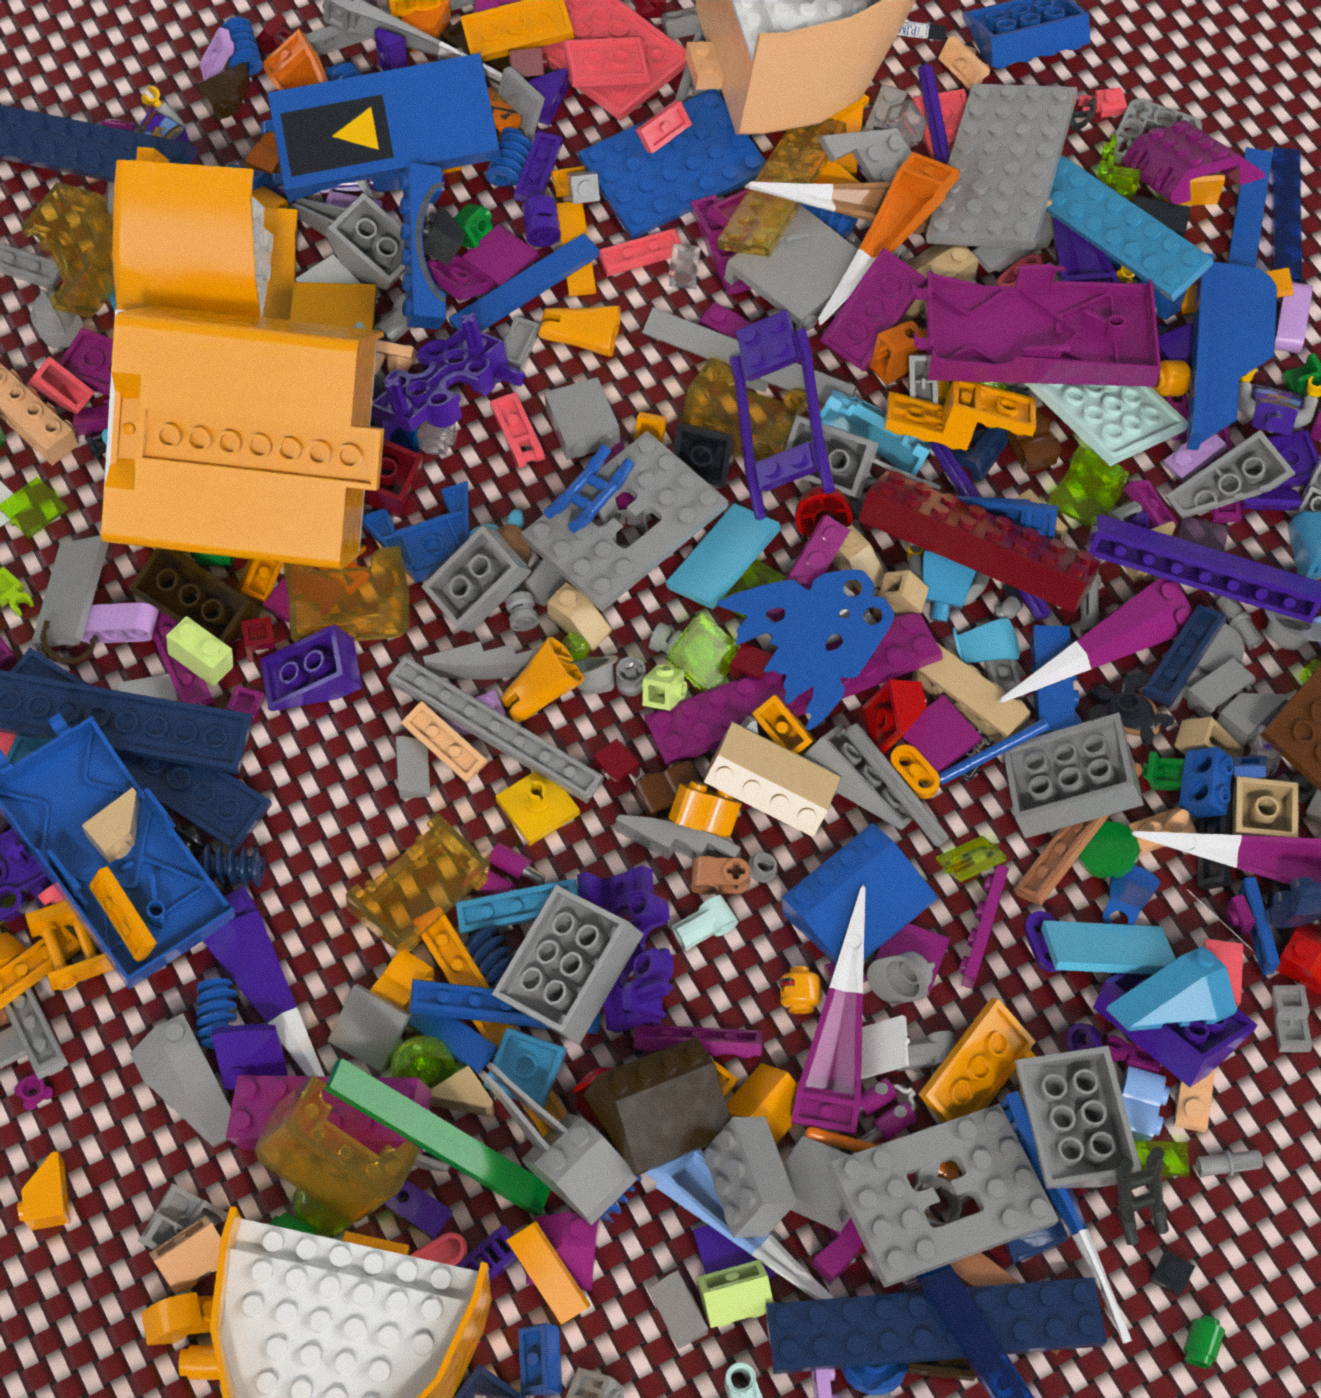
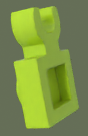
(12, 592)

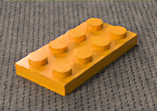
(516, 27)
(977, 1064)

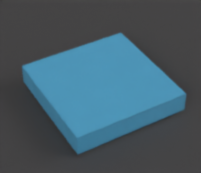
(529, 1064)

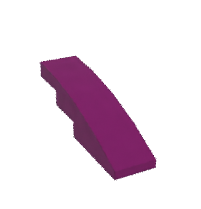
(710, 232)

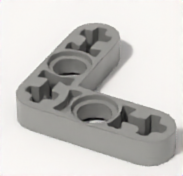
(1147, 120)

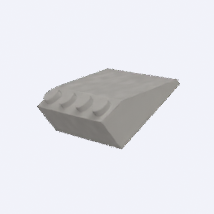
(1072, 776)
(568, 964)
(1077, 1117)

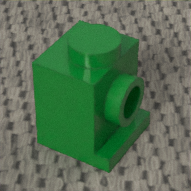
(475, 224)

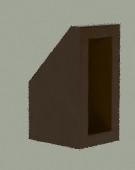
(225, 92)

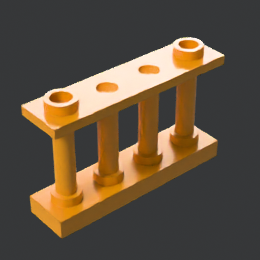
(45, 923)

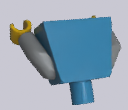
(948, 582)

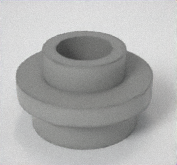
(766, 862)

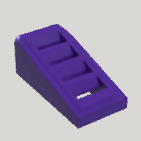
(481, 1250)

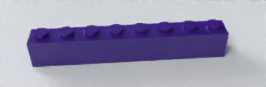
(1204, 568)

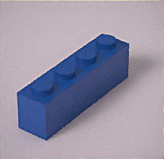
(1056, 701)

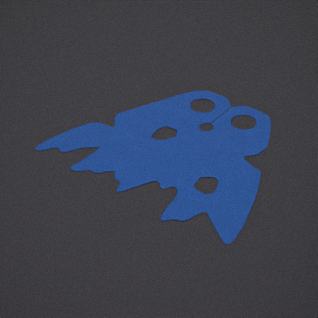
(807, 626)

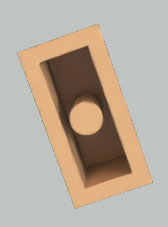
(188, 1255)

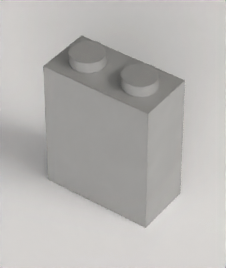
(582, 418)
(813, 1184)

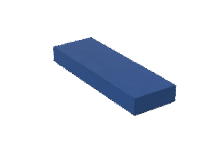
(1261, 931)
(462, 1041)

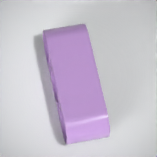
(1293, 319)
(121, 623)

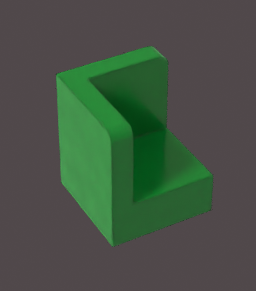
(1297, 379)

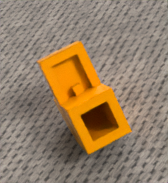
(176, 1318)

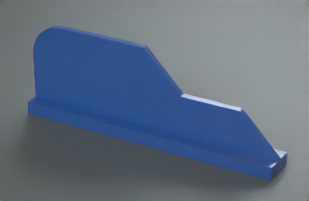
(1229, 340)

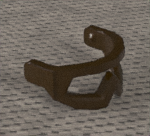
(55, 657)

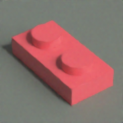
(663, 126)

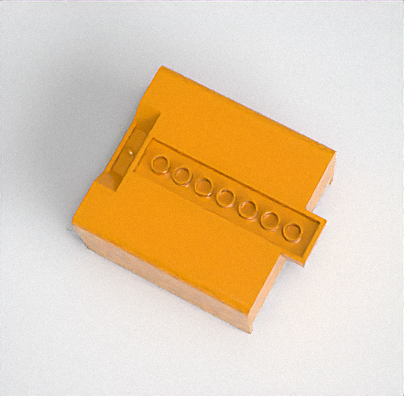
(240, 436)

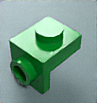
(1163, 773)

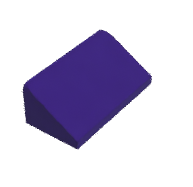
(390, 50)
(1274, 500)

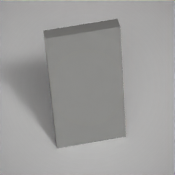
(71, 591)

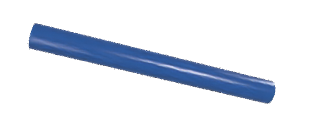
(993, 751)

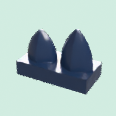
(989, 446)

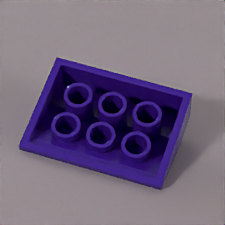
(1186, 1050)

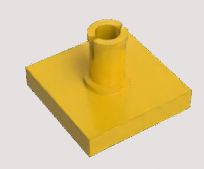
(537, 807)

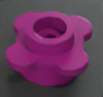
(26, 1085)

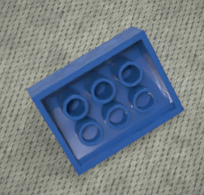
(1027, 29)
(827, 897)

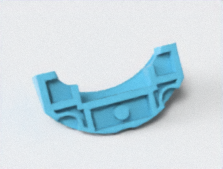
(869, 421)

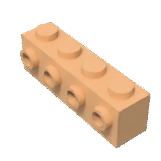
(33, 419)

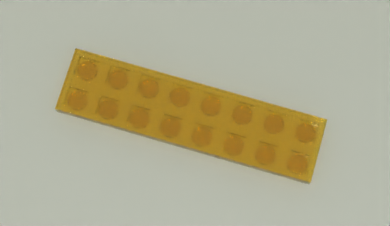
(765, 217)

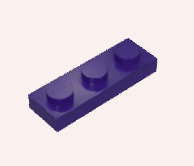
(538, 166)

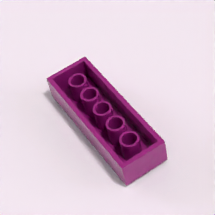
(258, 1097)

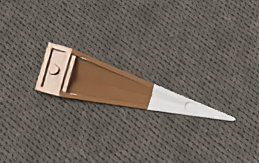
(850, 199)

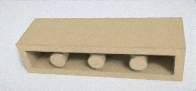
(973, 696)

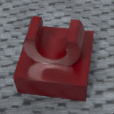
(272, 30)

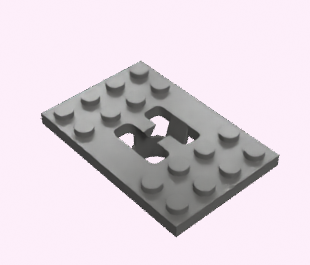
(592, 556)
(893, 1213)

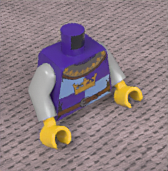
(162, 120)
(1274, 408)

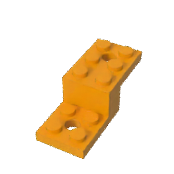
(957, 418)

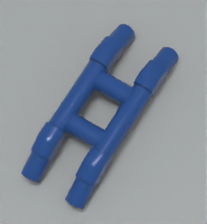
(588, 476)

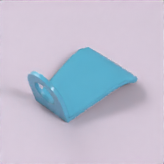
(988, 642)

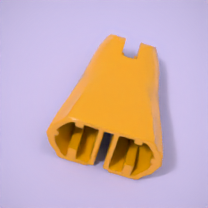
(583, 327)
(542, 681)

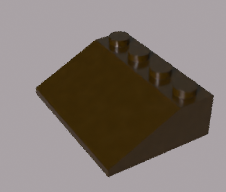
(660, 1105)

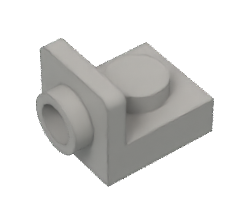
(594, 1385)

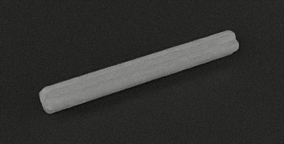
(897, 785)

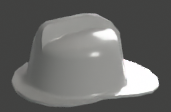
(54, 326)
(1291, 632)
(597, 674)
(901, 977)

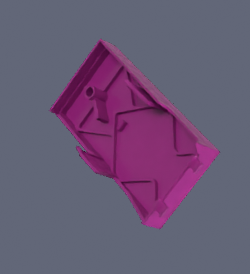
(1040, 330)

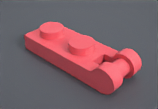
(516, 429)

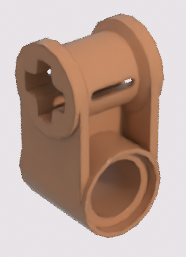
(716, 875)

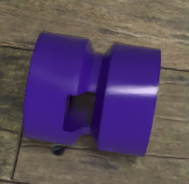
(541, 221)

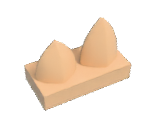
(963, 62)
(397, 356)
(1173, 820)

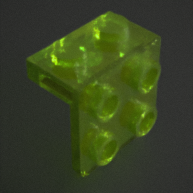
(1119, 179)
(1089, 487)

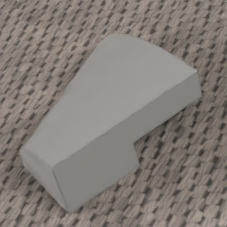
(176, 1213)

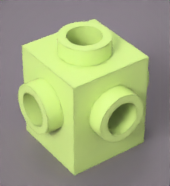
(664, 687)

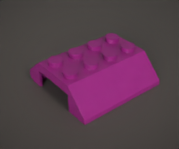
(1182, 153)

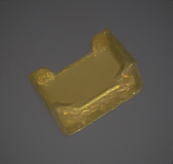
(713, 405)
(358, 600)
(419, 886)

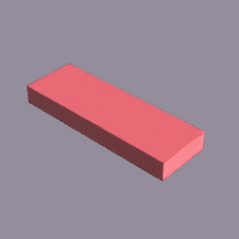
(638, 252)

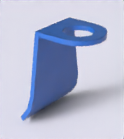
(1130, 894)

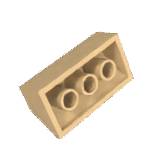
(943, 260)
(772, 779)

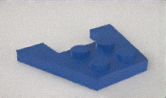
(427, 543)

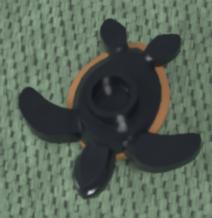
(1136, 710)

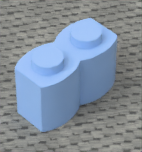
(1142, 1098)

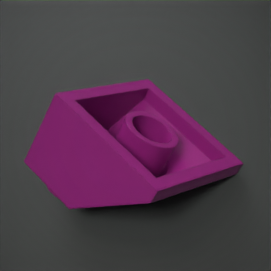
(574, 1243)

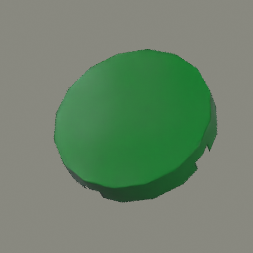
(1110, 851)

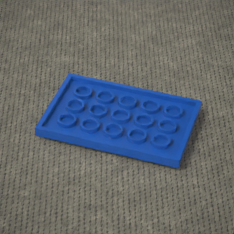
(697, 163)

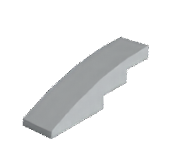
(997, 258)
(474, 663)
(666, 837)

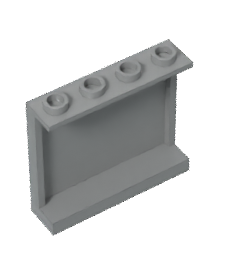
(798, 273)

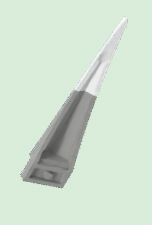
(362, 18)

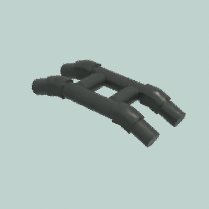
(1152, 1199)

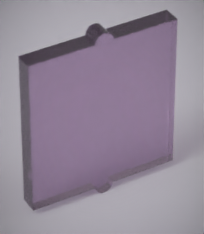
(1203, 533)

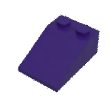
(312, 670)

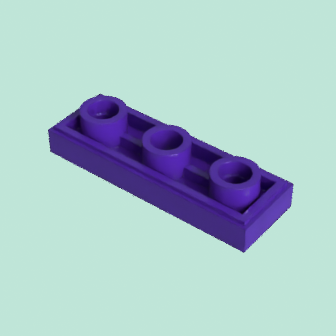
(420, 1210)

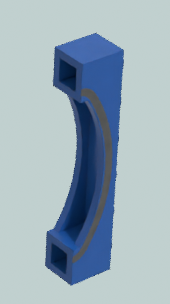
(424, 302)

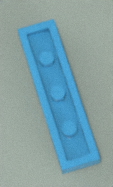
(507, 907)

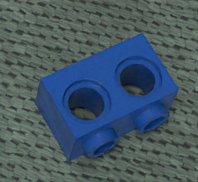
(1206, 782)

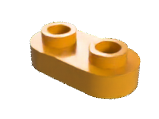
(916, 772)

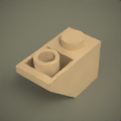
(902, 592)

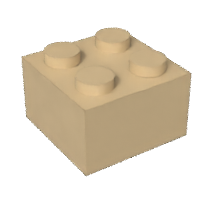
(1264, 807)

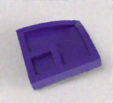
(248, 1051)

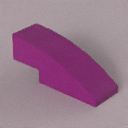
(839, 1254)

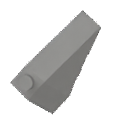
(1238, 475)
(858, 778)
(180, 1074)

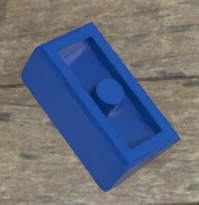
(540, 1360)

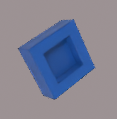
(1251, 766)

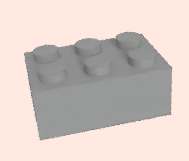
(476, 579)
(749, 1177)

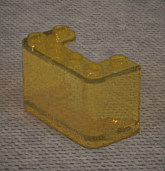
(79, 235)
(327, 1160)

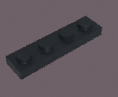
(1212, 873)

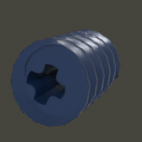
(233, 866)
(489, 954)

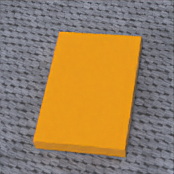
(334, 303)

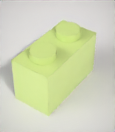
(199, 651)
(735, 1293)

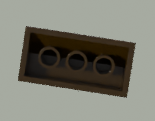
(187, 589)

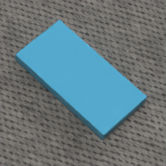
(723, 556)
(1107, 947)

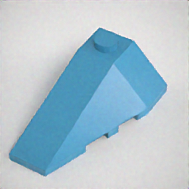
(1182, 992)

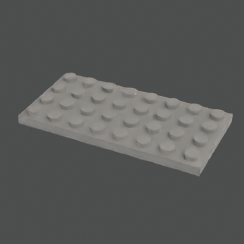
(1006, 165)

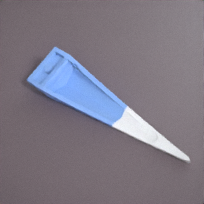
(692, 1186)

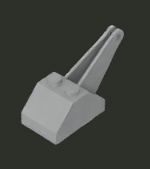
(361, 237)
(848, 457)
(570, 1157)

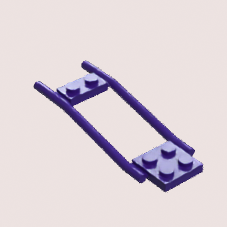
(763, 350)

